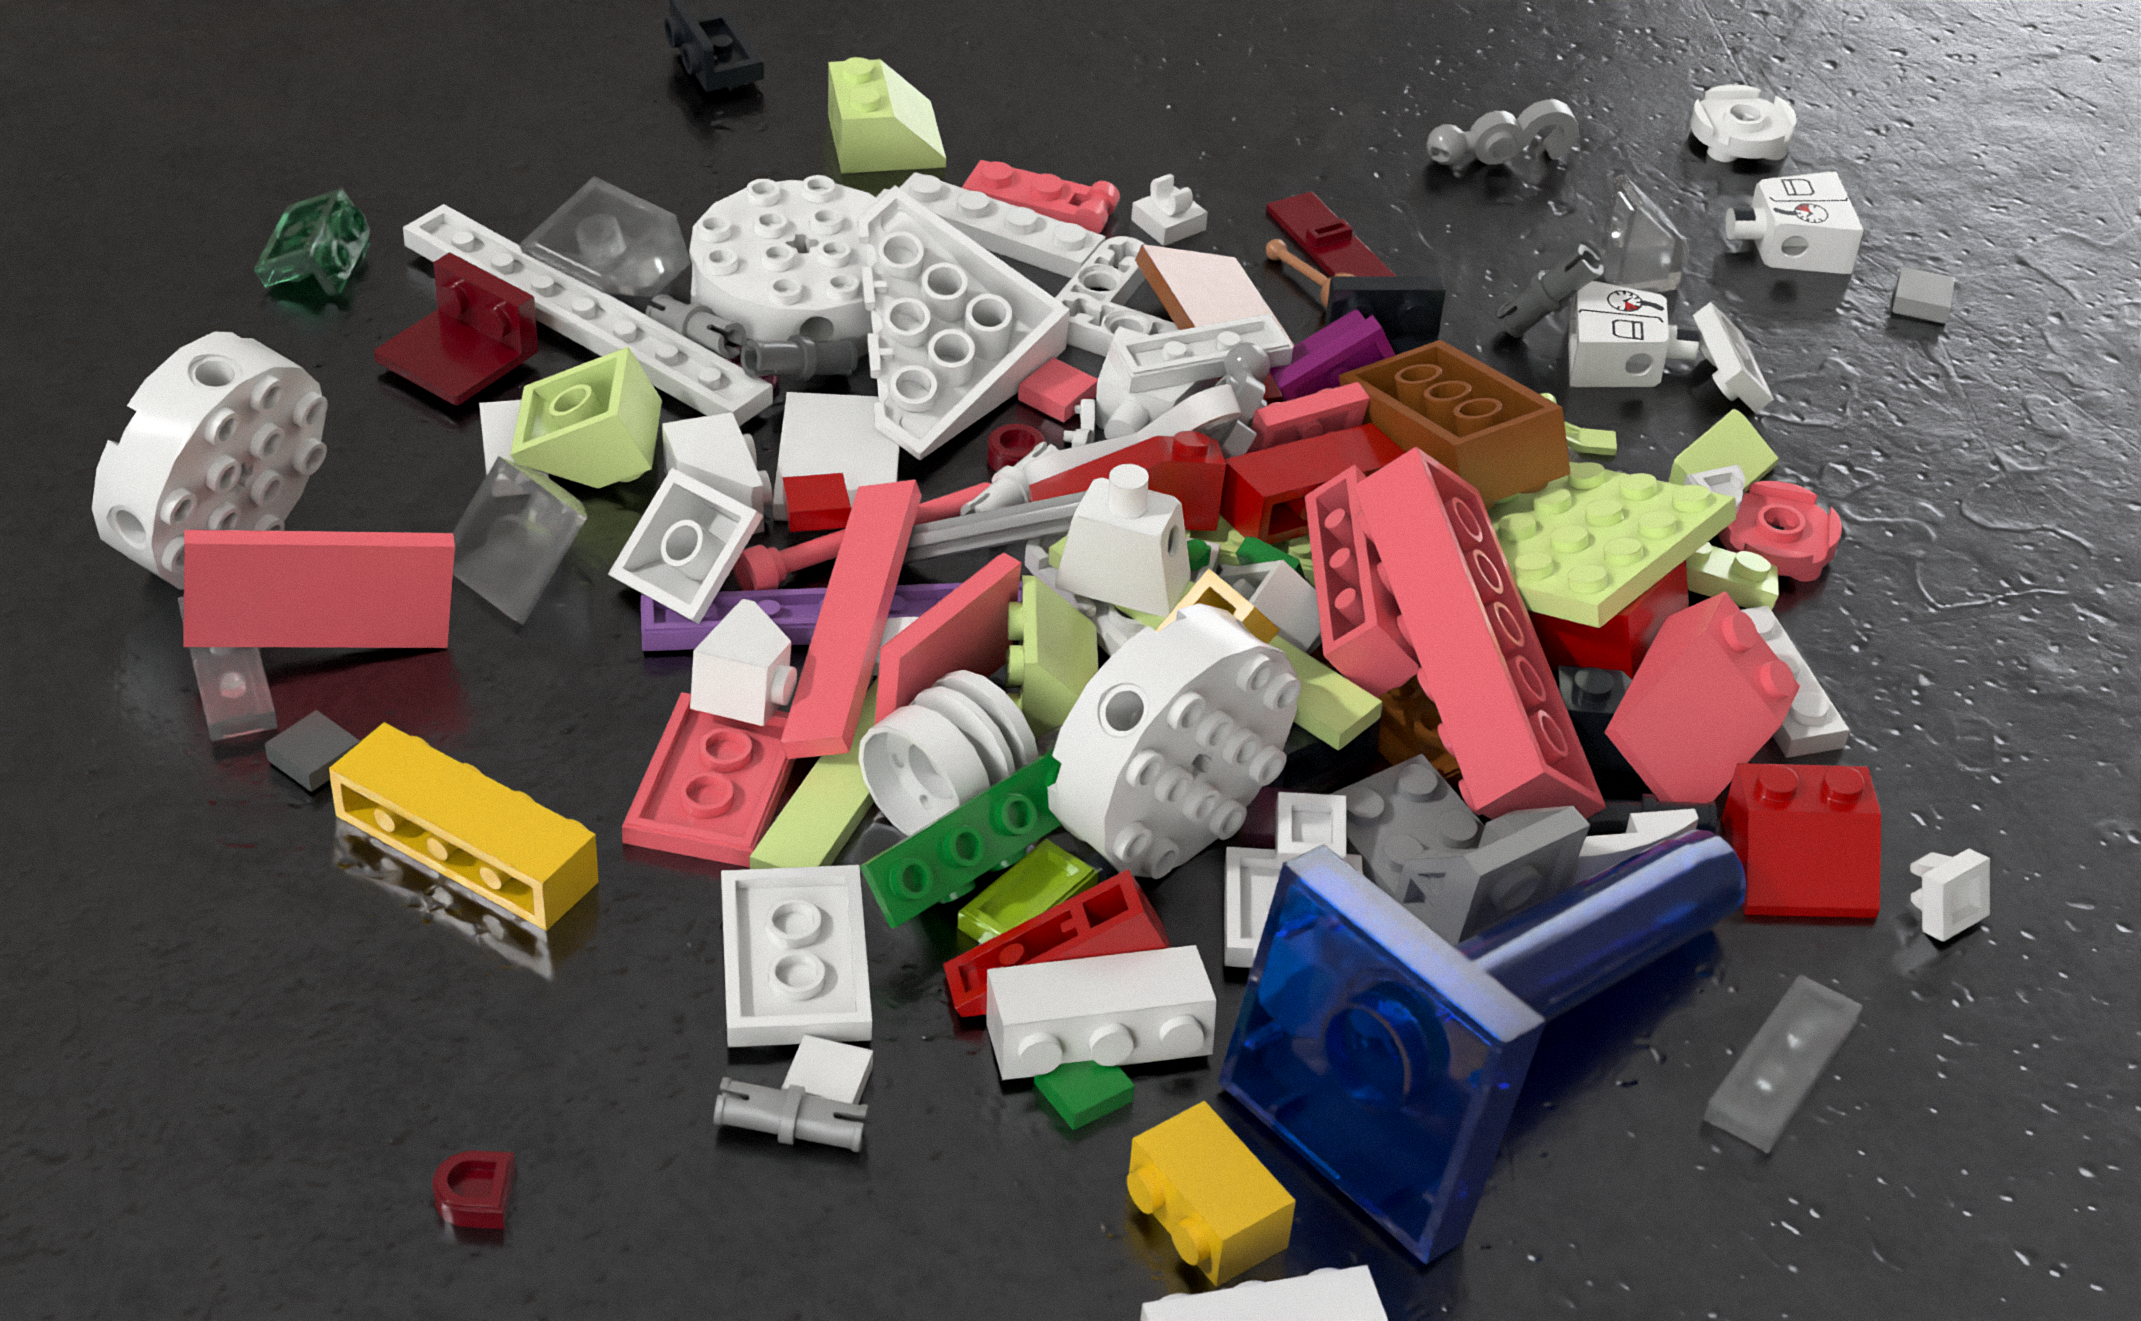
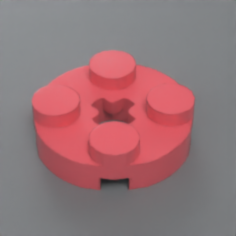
(1808, 533)

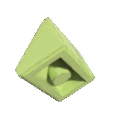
(1726, 444)

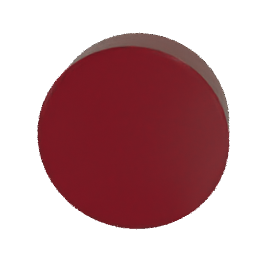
(1011, 444)

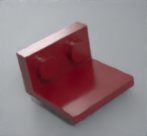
(472, 337)

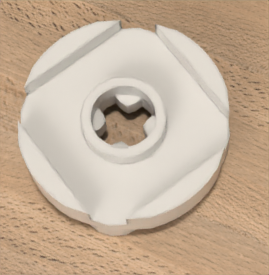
(1742, 125)

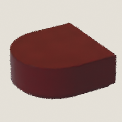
(475, 1188)

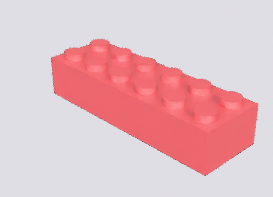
(1473, 641)

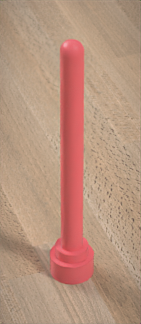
(767, 567)

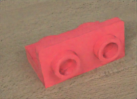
(1309, 416)

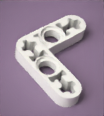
(1099, 314)
(1201, 413)

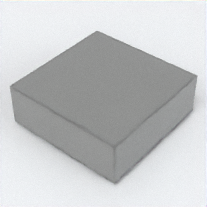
(1923, 295)

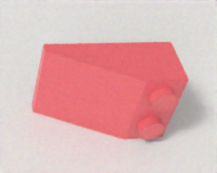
(1701, 702)

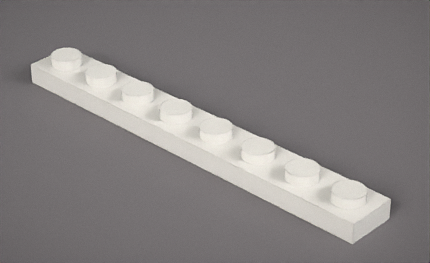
(596, 318)

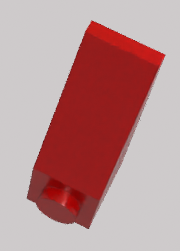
(1177, 465)
(1092, 924)

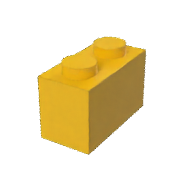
(1209, 1193)

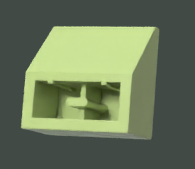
(1052, 655)

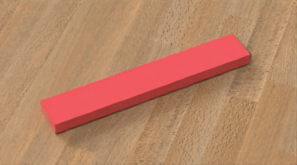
(851, 621)

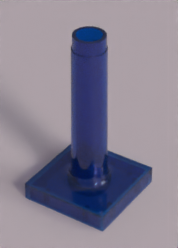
(1409, 1053)

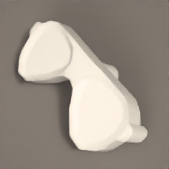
(1087, 432)

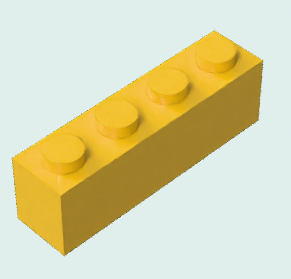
(465, 825)

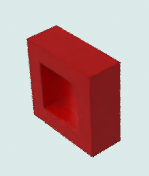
(816, 502)

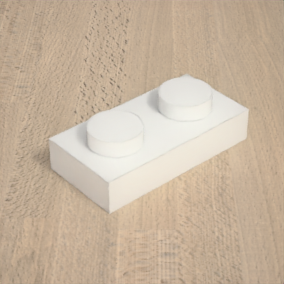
(1728, 351)

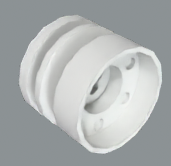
(944, 749)

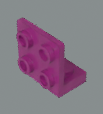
(1331, 352)

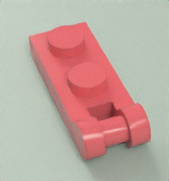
(1046, 194)

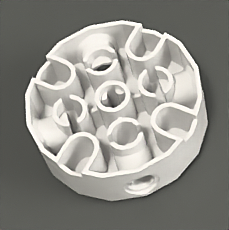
(785, 260)
(214, 446)
(1173, 741)

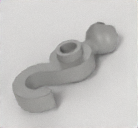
(1501, 136)
(1245, 371)

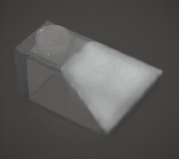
(515, 537)

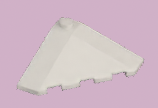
(946, 324)

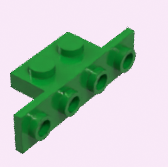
(964, 843)

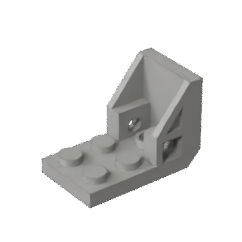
(1447, 864)

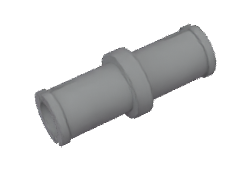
(699, 325)
(791, 1114)

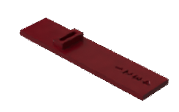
(1326, 236)

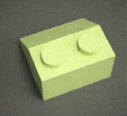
(880, 119)
(590, 422)

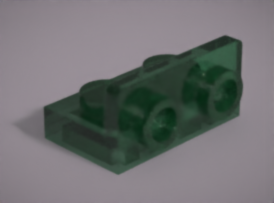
(315, 238)

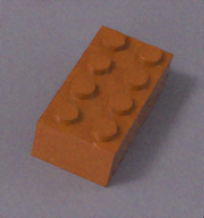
(1466, 419)

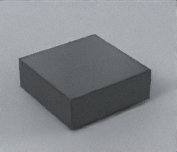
(310, 749)

